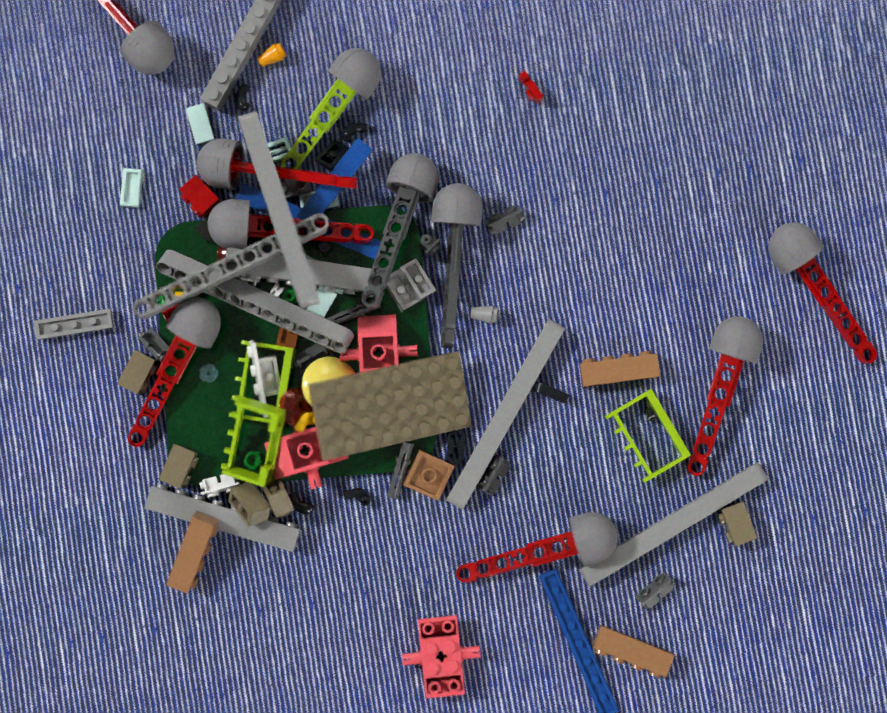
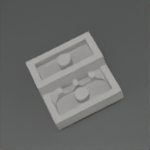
(409, 285)

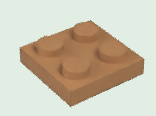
(428, 475)

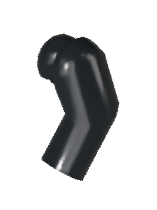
(240, 99)
(353, 128)
(359, 494)
(299, 506)

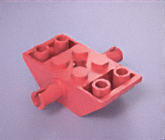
(376, 333)
(292, 461)
(446, 675)

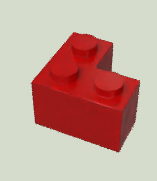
(200, 196)

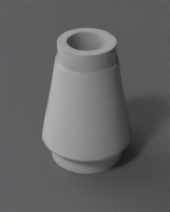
(487, 314)

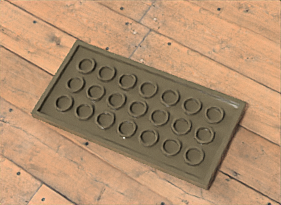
(389, 405)

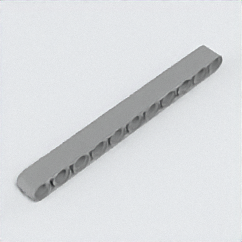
(278, 210)
(221, 267)
(261, 304)
(505, 414)
(675, 523)

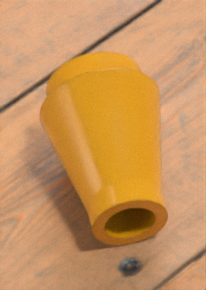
(272, 55)

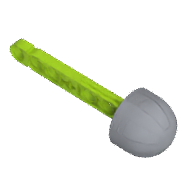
(356, 73)

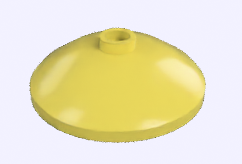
(324, 369)

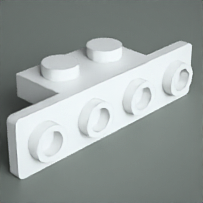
(265, 373)

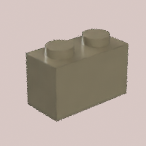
(138, 372)
(179, 466)
(278, 498)
(249, 503)
(737, 524)

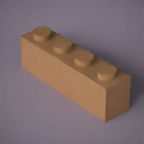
(619, 370)
(192, 551)
(633, 651)

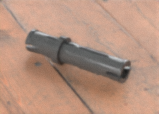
(353, 312)
(394, 490)

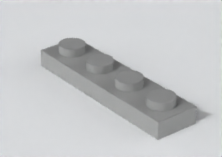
(74, 324)

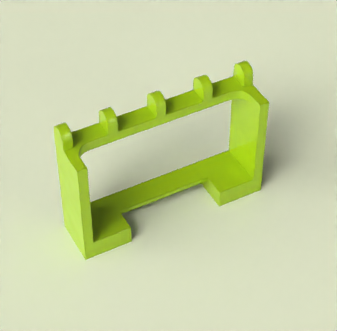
(289, 358)
(667, 424)
(275, 427)

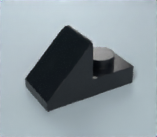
(331, 155)

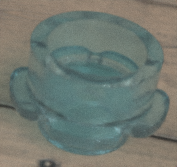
(213, 373)

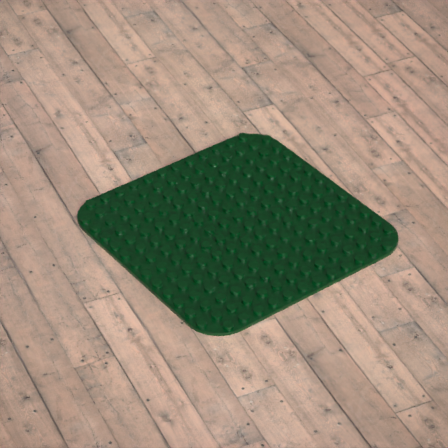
(200, 410)

